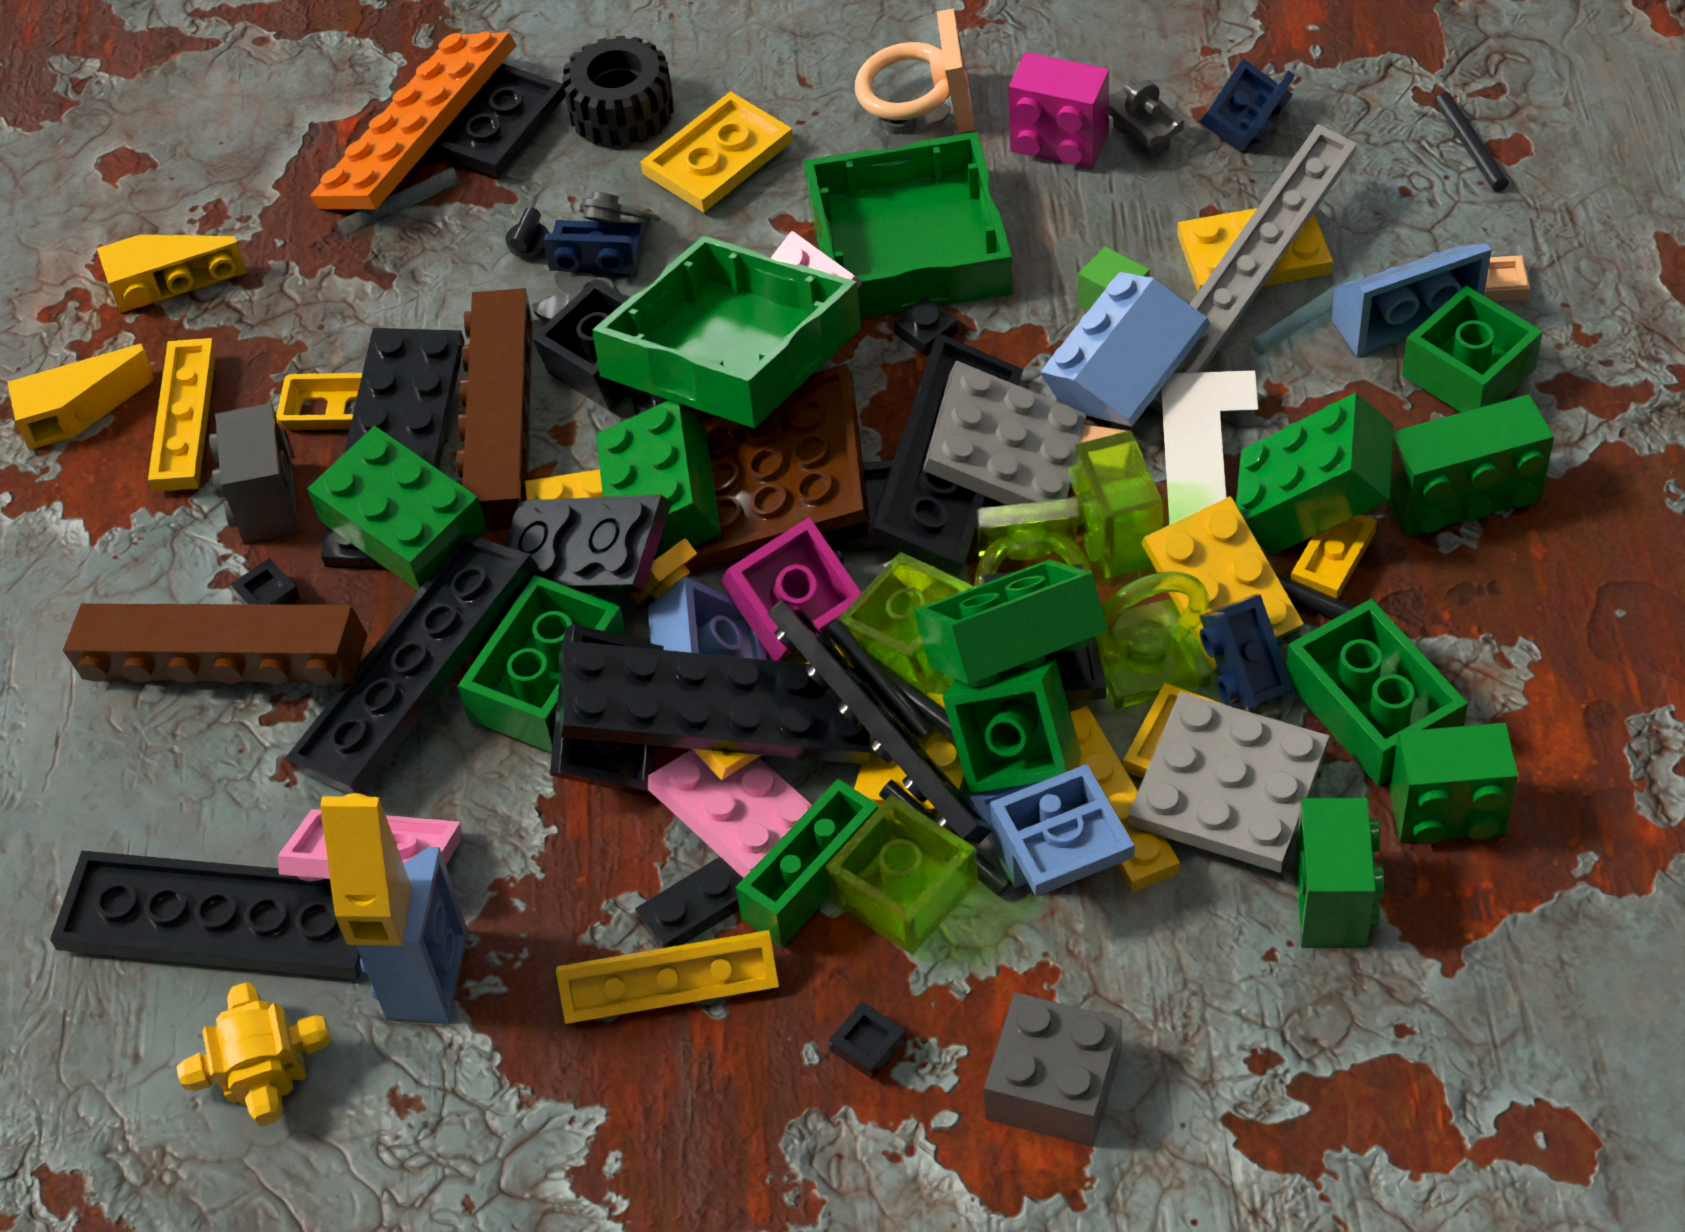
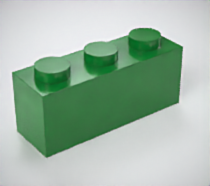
(792, 876)

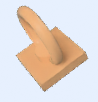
(947, 72)

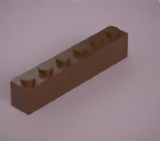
(496, 402)
(216, 643)

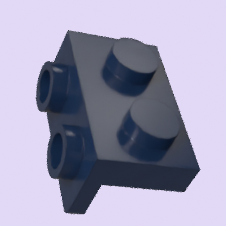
(1245, 104)
(594, 247)
(1245, 653)

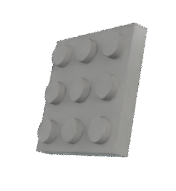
(1003, 439)
(1228, 781)

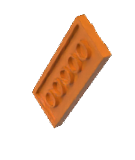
(412, 121)

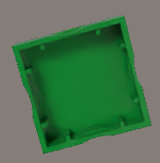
(912, 223)
(728, 330)

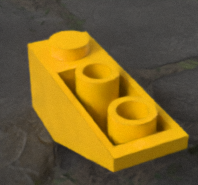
(165, 266)
(76, 395)
(365, 871)

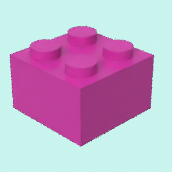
(1059, 110)
(797, 570)

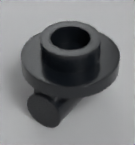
(527, 236)

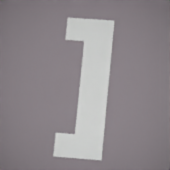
(1195, 437)

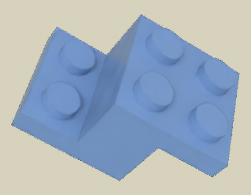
(1054, 830)

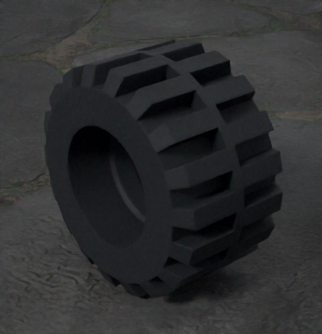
(618, 91)

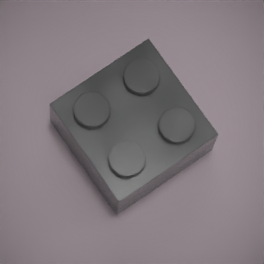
(255, 474)
(1053, 1069)

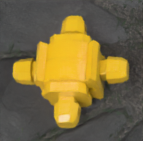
(254, 1053)

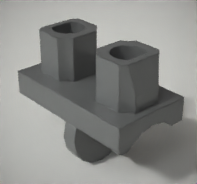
(1141, 113)

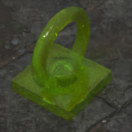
(1027, 533)
(1152, 640)

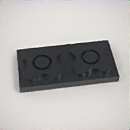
(592, 540)

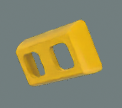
(331, 387)

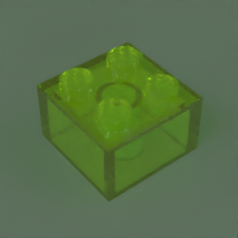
(1115, 502)
(886, 621)
(901, 874)

